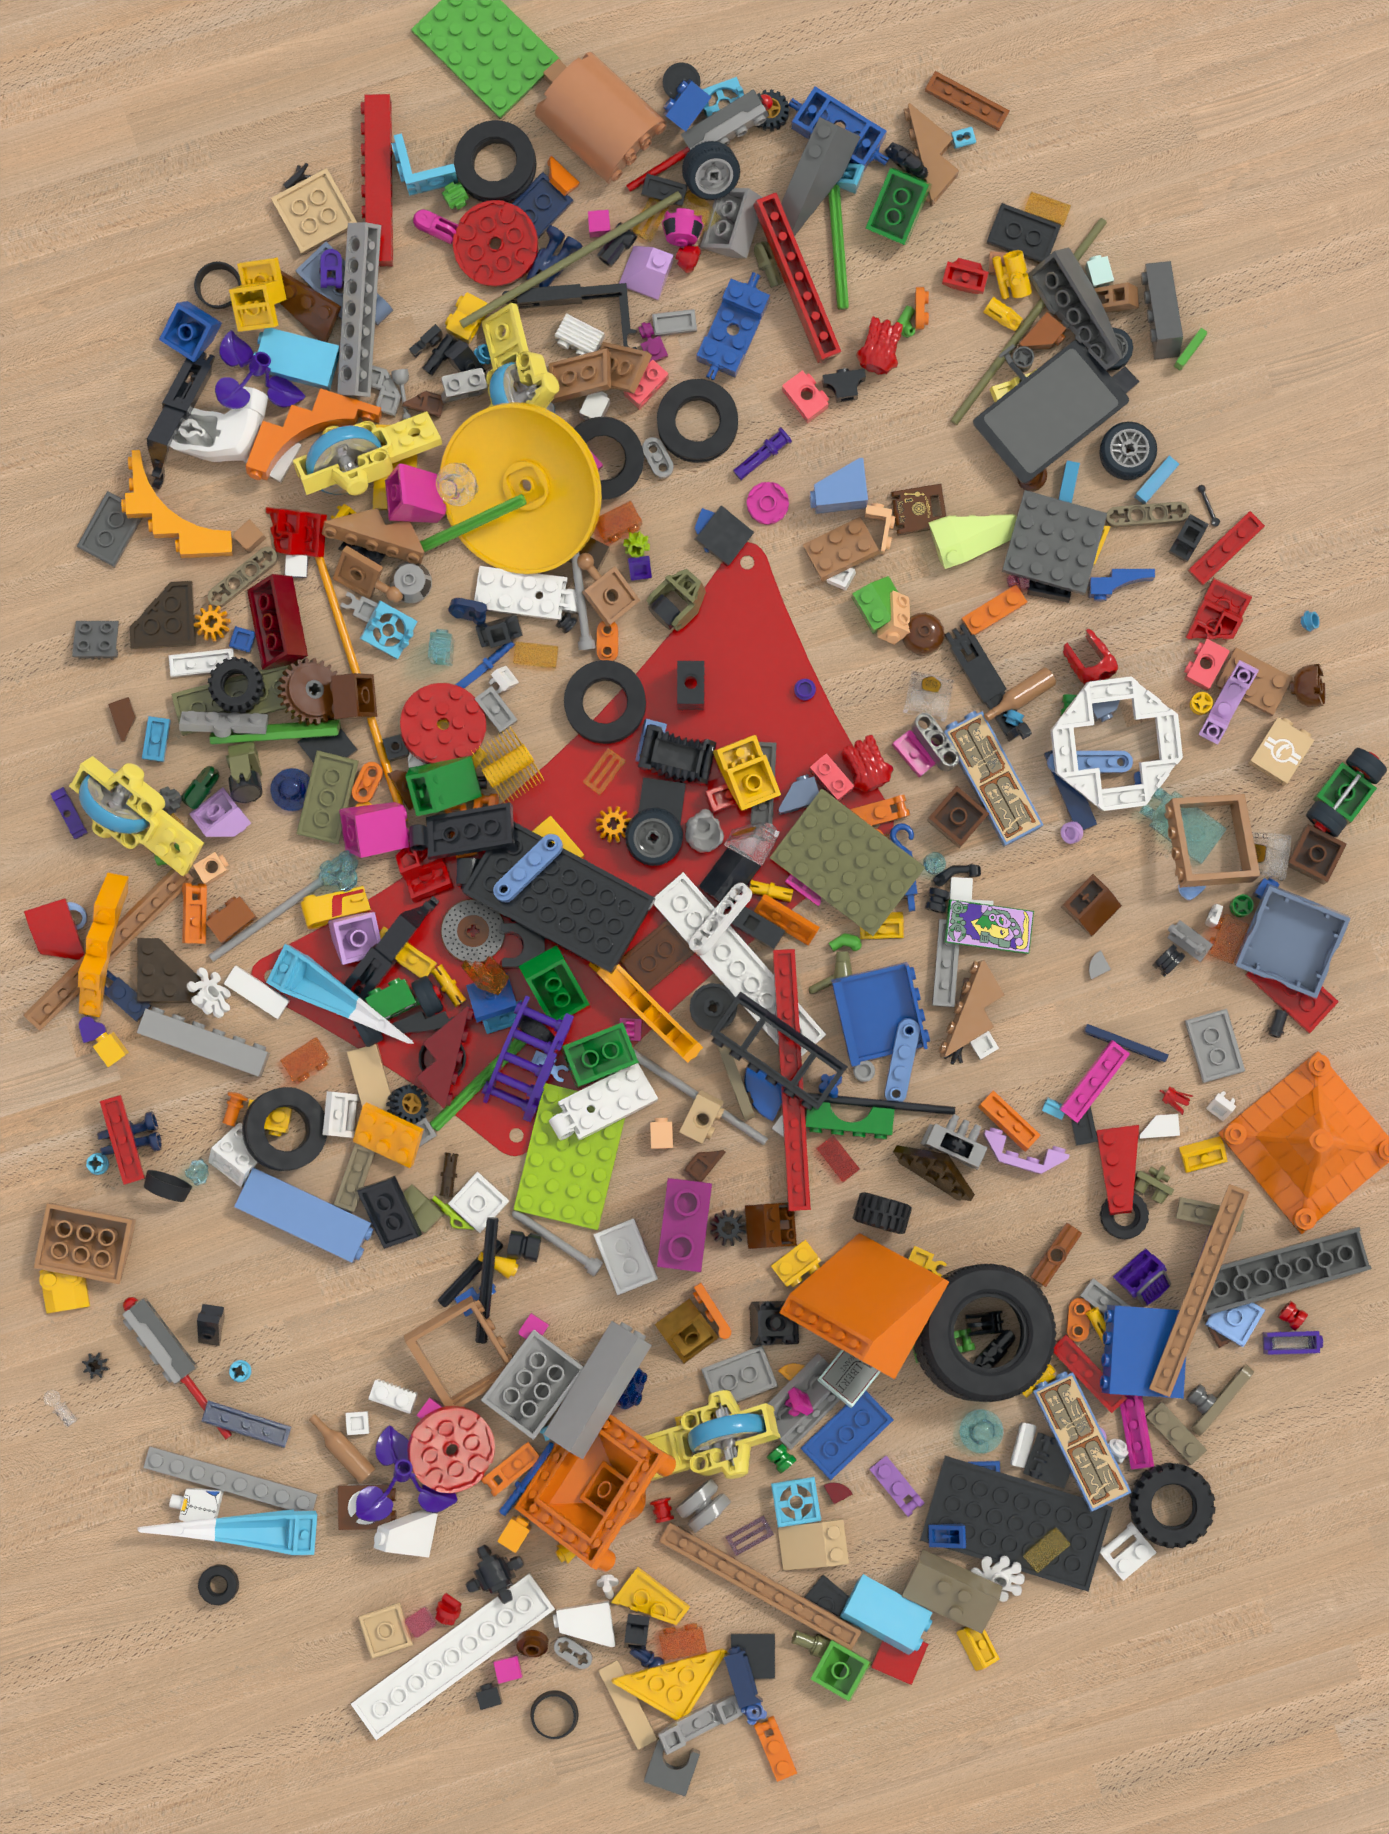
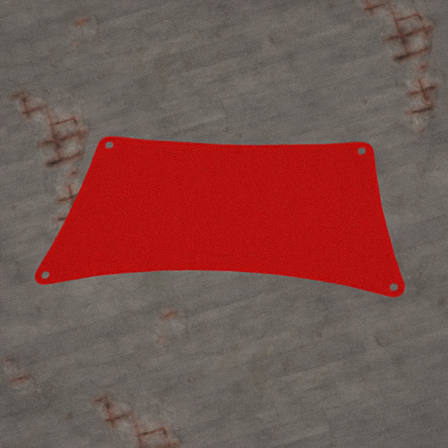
(748, 691)

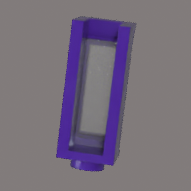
(1292, 1342)

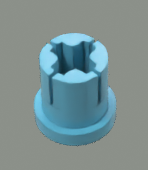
(100, 1169)
(246, 1368)

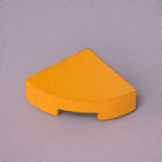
(791, 1370)

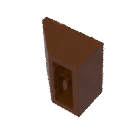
(1091, 905)
(770, 1226)

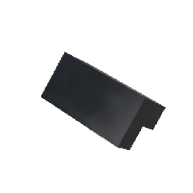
(727, 872)

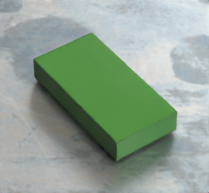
(1190, 349)

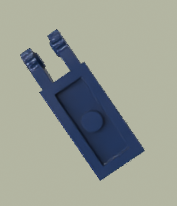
(125, 997)

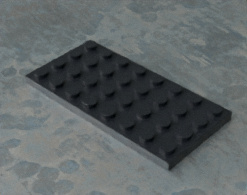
(566, 902)
(1012, 1515)

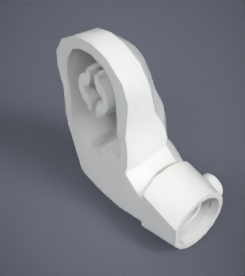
(222, 436)

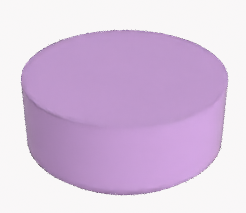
(1071, 832)

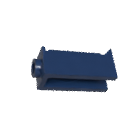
(741, 1677)

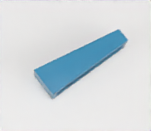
(1156, 480)
(1069, 481)

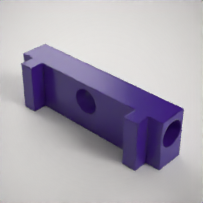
(65, 804)

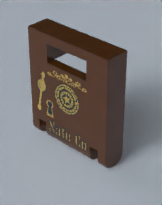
(915, 508)

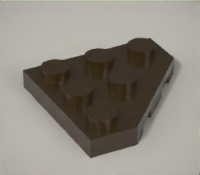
(167, 619)
(162, 974)
(936, 1169)

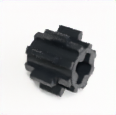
(101, 1361)

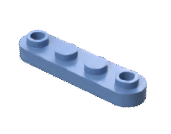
(1104, 760)
(528, 868)
(902, 1060)

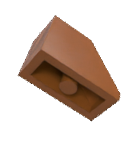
(1044, 334)

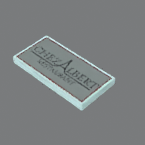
(848, 1377)

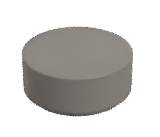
(864, 1071)

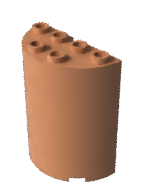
(599, 116)

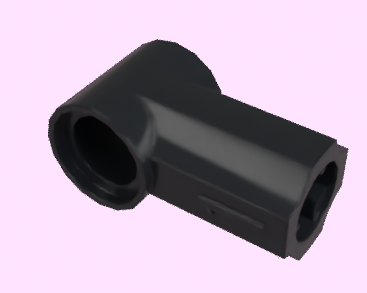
(613, 249)

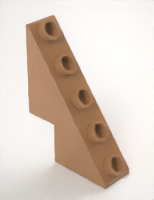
(930, 145)
(370, 532)
(970, 1016)

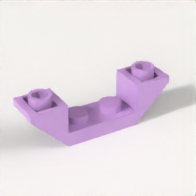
(1228, 701)
(996, 1143)

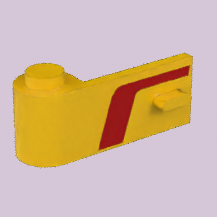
(332, 906)

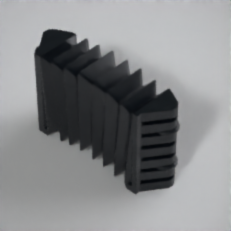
(676, 756)

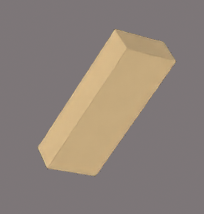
(370, 1076)

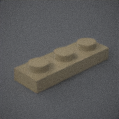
(354, 1177)
(1200, 1212)
(1176, 1433)

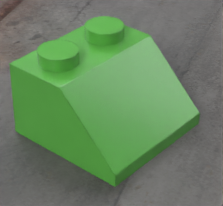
(874, 602)
(841, 1670)

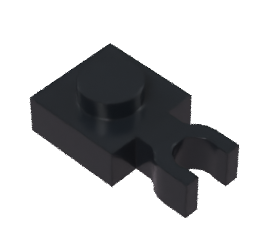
(430, 338)

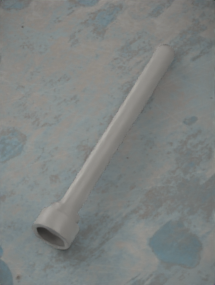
(585, 640)
(591, 1264)

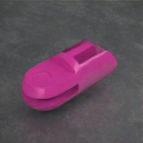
(435, 225)

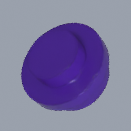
(804, 689)

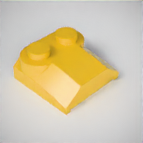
(63, 1291)

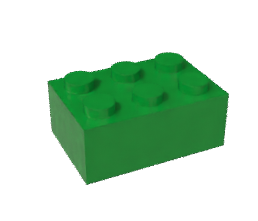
(898, 206)
(554, 984)

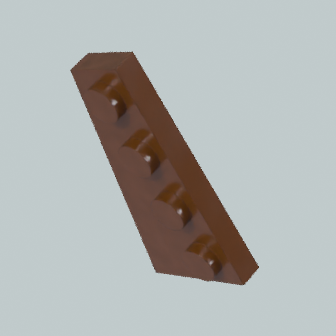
(310, 307)

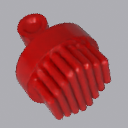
(448, 1610)

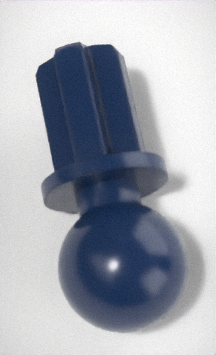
(647, 1658)

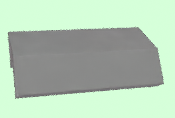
(793, 1428)

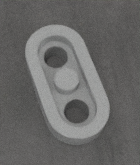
(658, 458)

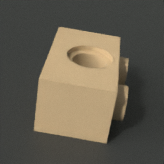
(693, 1126)

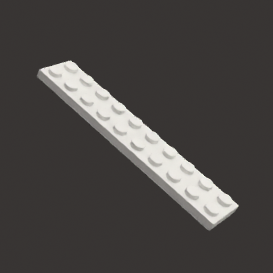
(730, 956)
(452, 1657)

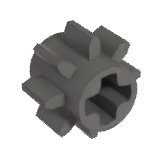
(172, 799)

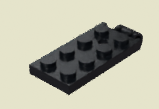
(474, 831)

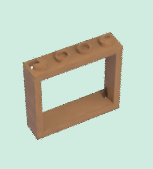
(1243, 833)
(477, 1388)

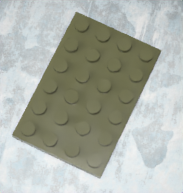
(847, 862)

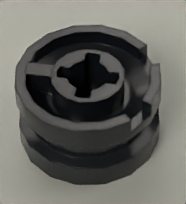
(1168, 960)

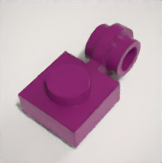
(653, 346)

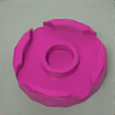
(767, 503)

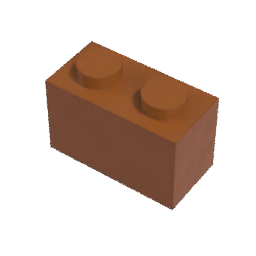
(231, 919)

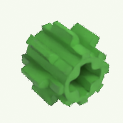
(455, 195)

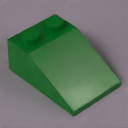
(599, 1055)

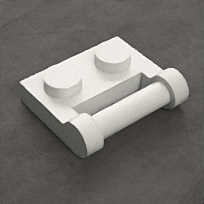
(340, 1114)
(1131, 1557)

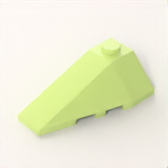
(969, 536)

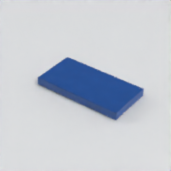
(846, 1435)

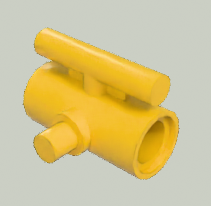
(1012, 275)

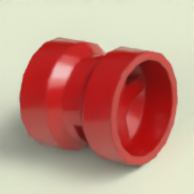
(1292, 1315)

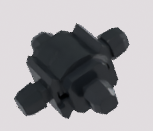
(495, 1574)

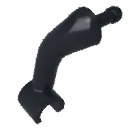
(941, 878)

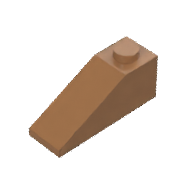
(1118, 297)

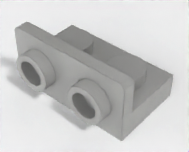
(463, 385)

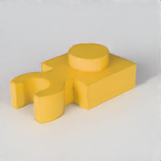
(924, 1259)

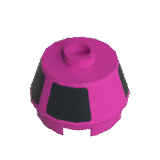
(682, 227)

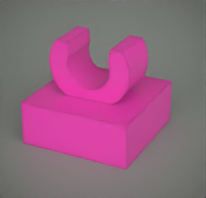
(633, 1028)
(799, 1401)

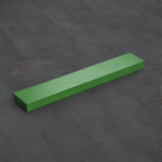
(282, 731)

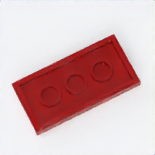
(1301, 1007)

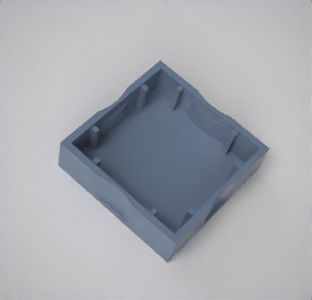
(1292, 940)

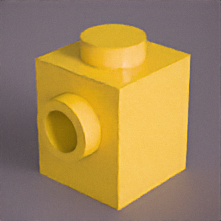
(110, 1048)

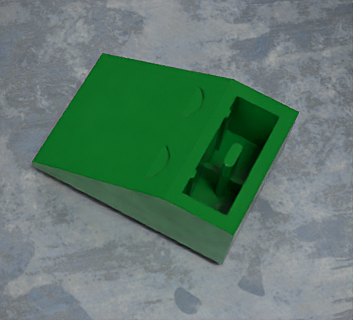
(442, 785)

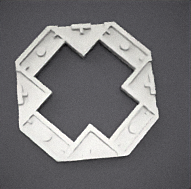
(1151, 772)

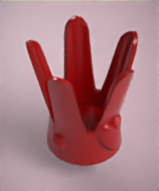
(1172, 1096)

